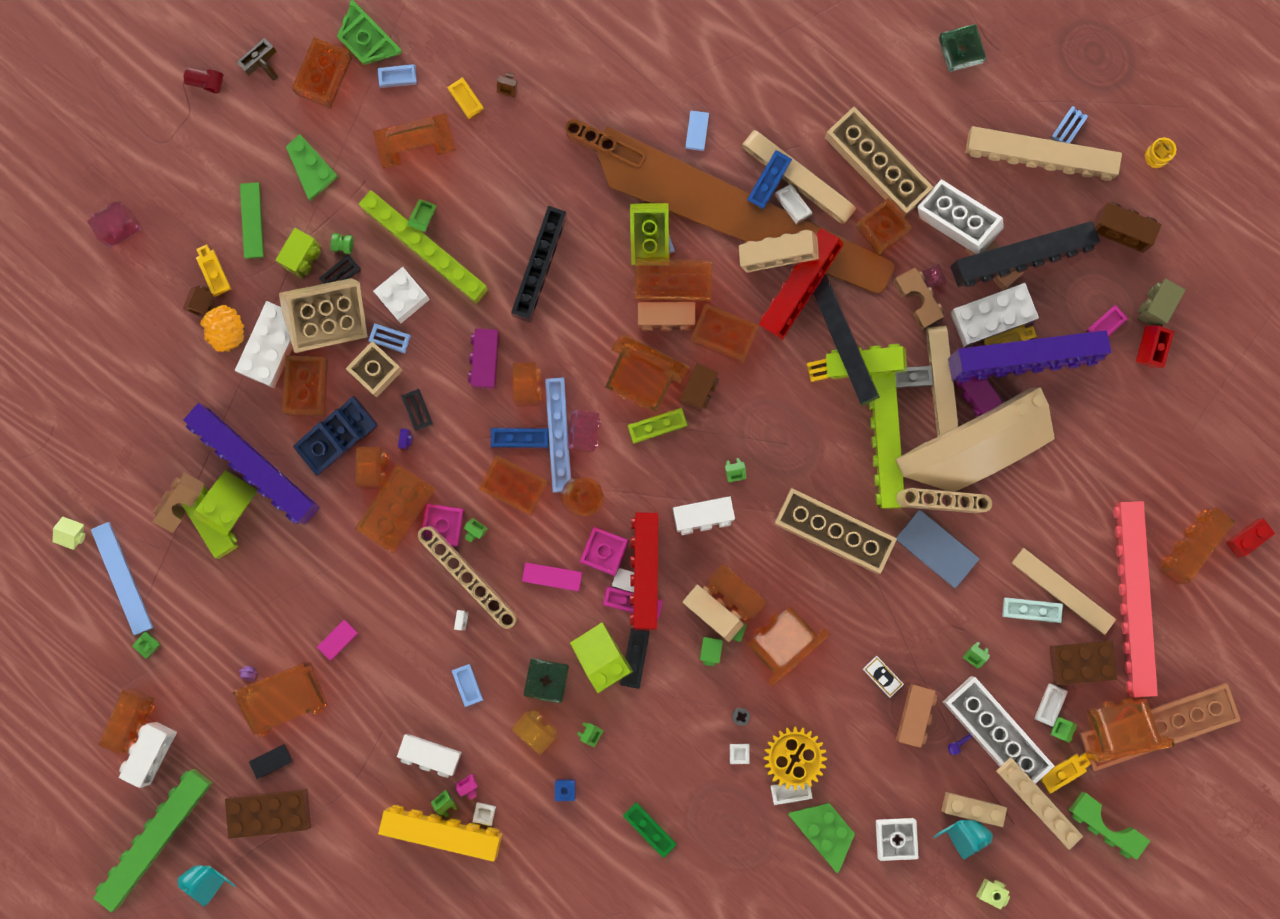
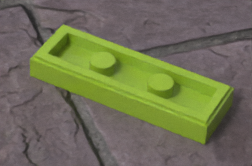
(657, 425)

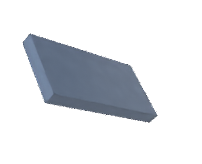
(937, 549)

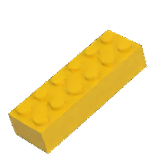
(440, 833)

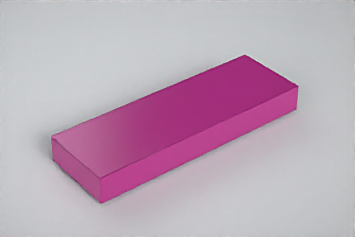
(552, 576)
(621, 600)

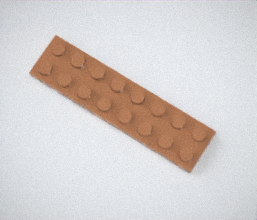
(1183, 719)

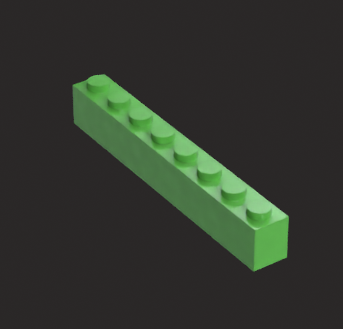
(153, 840)

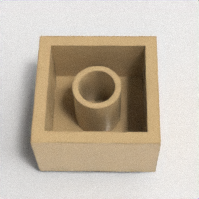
(374, 369)

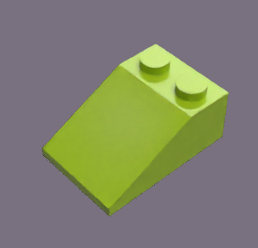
(649, 231)
(225, 503)
(601, 657)

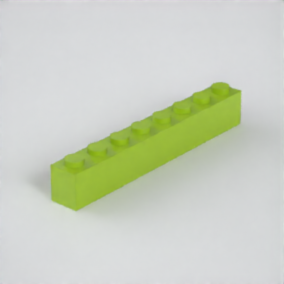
(423, 247)
(886, 441)

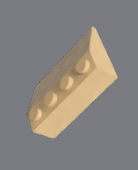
(324, 314)

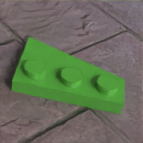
(310, 167)

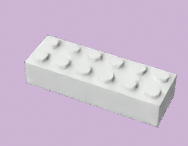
(996, 729)

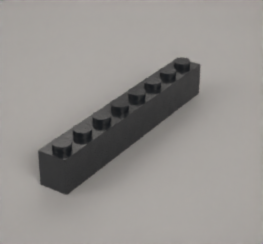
(1024, 254)

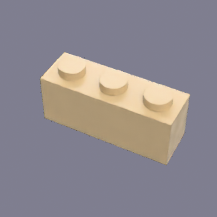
(713, 612)
(974, 809)

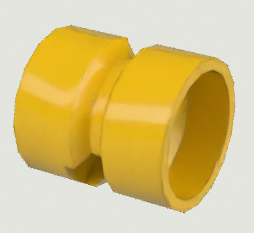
(1160, 152)

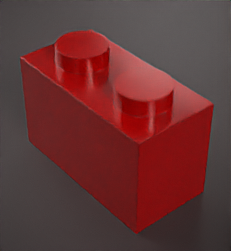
(1154, 346)
(1250, 538)

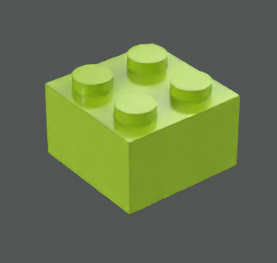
(299, 253)

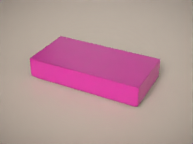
(1109, 321)
(337, 640)

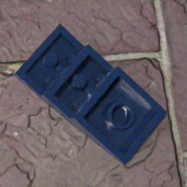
(335, 435)

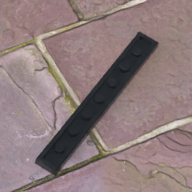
(845, 342)

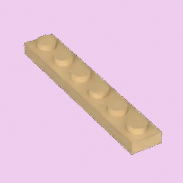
(1039, 803)

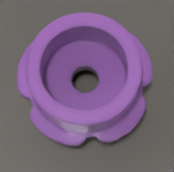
(248, 673)

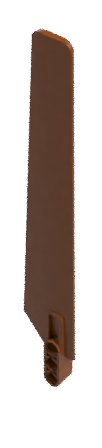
(700, 197)

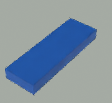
(769, 179)
(519, 437)

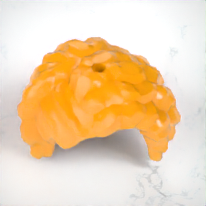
(223, 328)

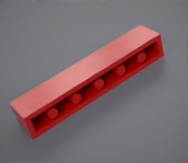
(800, 286)
(645, 571)

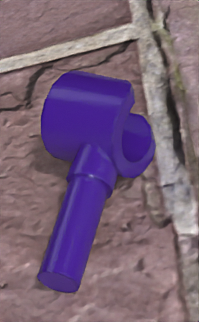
(954, 747)

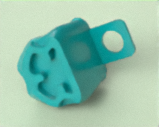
(968, 837)
(201, 883)

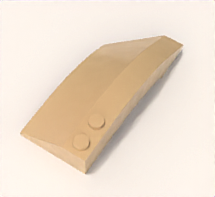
(982, 444)

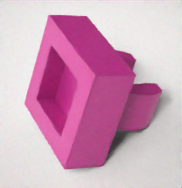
(467, 786)

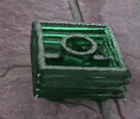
(967, 37)
(535, 687)

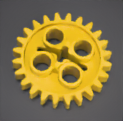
(779, 749)

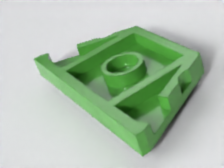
(365, 37)
(826, 832)

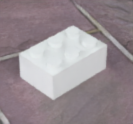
(704, 515)
(147, 754)

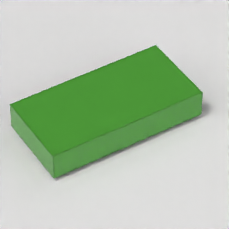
(422, 215)

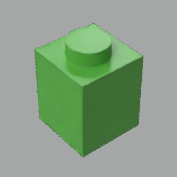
(711, 651)

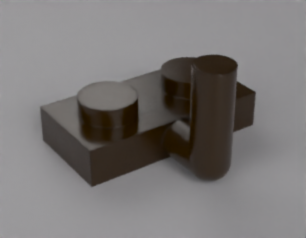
(257, 57)

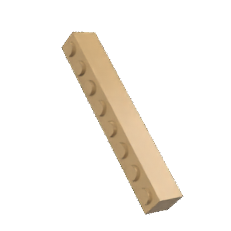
(1043, 153)

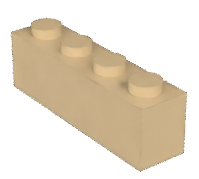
(778, 251)

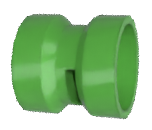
(341, 243)

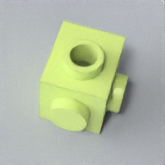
(68, 533)
(993, 893)

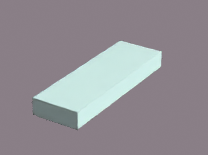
(1032, 610)

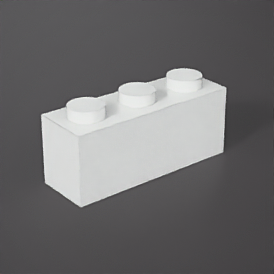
(429, 755)

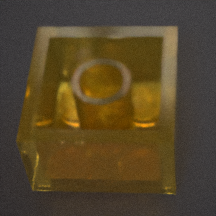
(535, 731)

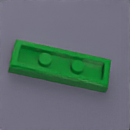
(649, 829)

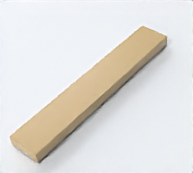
(1063, 591)

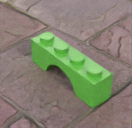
(1129, 840)

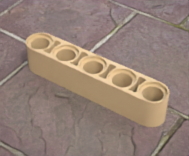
(952, 498)

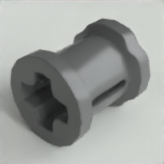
(735, 715)

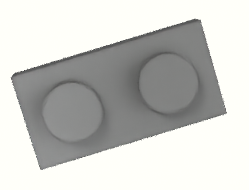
(915, 377)

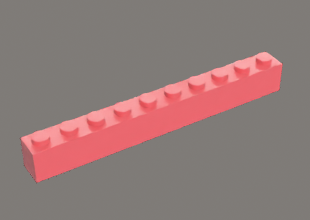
(1135, 599)

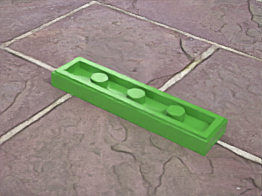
(252, 220)

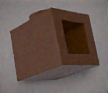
(198, 301)

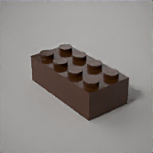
(267, 813)

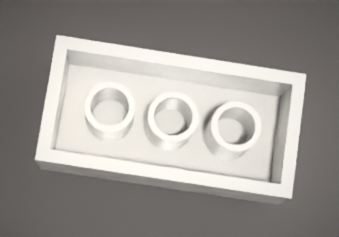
(960, 217)
(994, 315)
(266, 348)

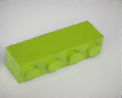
(877, 360)
(216, 542)

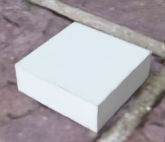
(739, 754)
(484, 814)

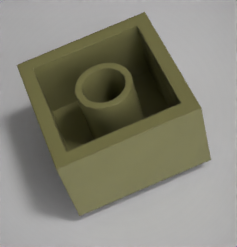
(1161, 303)

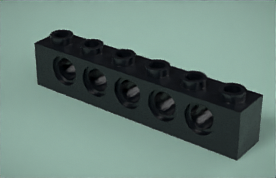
(539, 264)

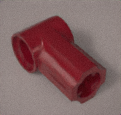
(208, 80)

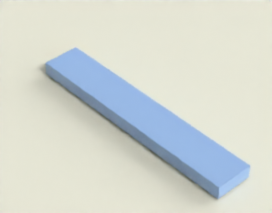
(558, 433)
(122, 578)

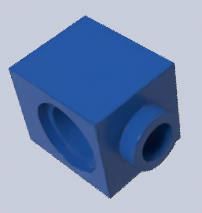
(565, 789)

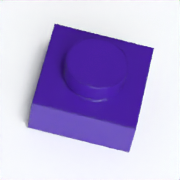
(405, 439)

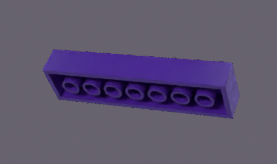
(1029, 356)
(251, 463)

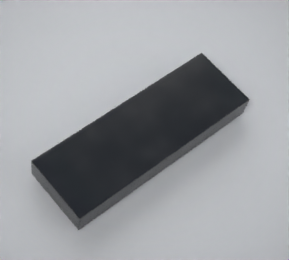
(636, 657)

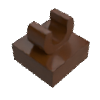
(507, 85)

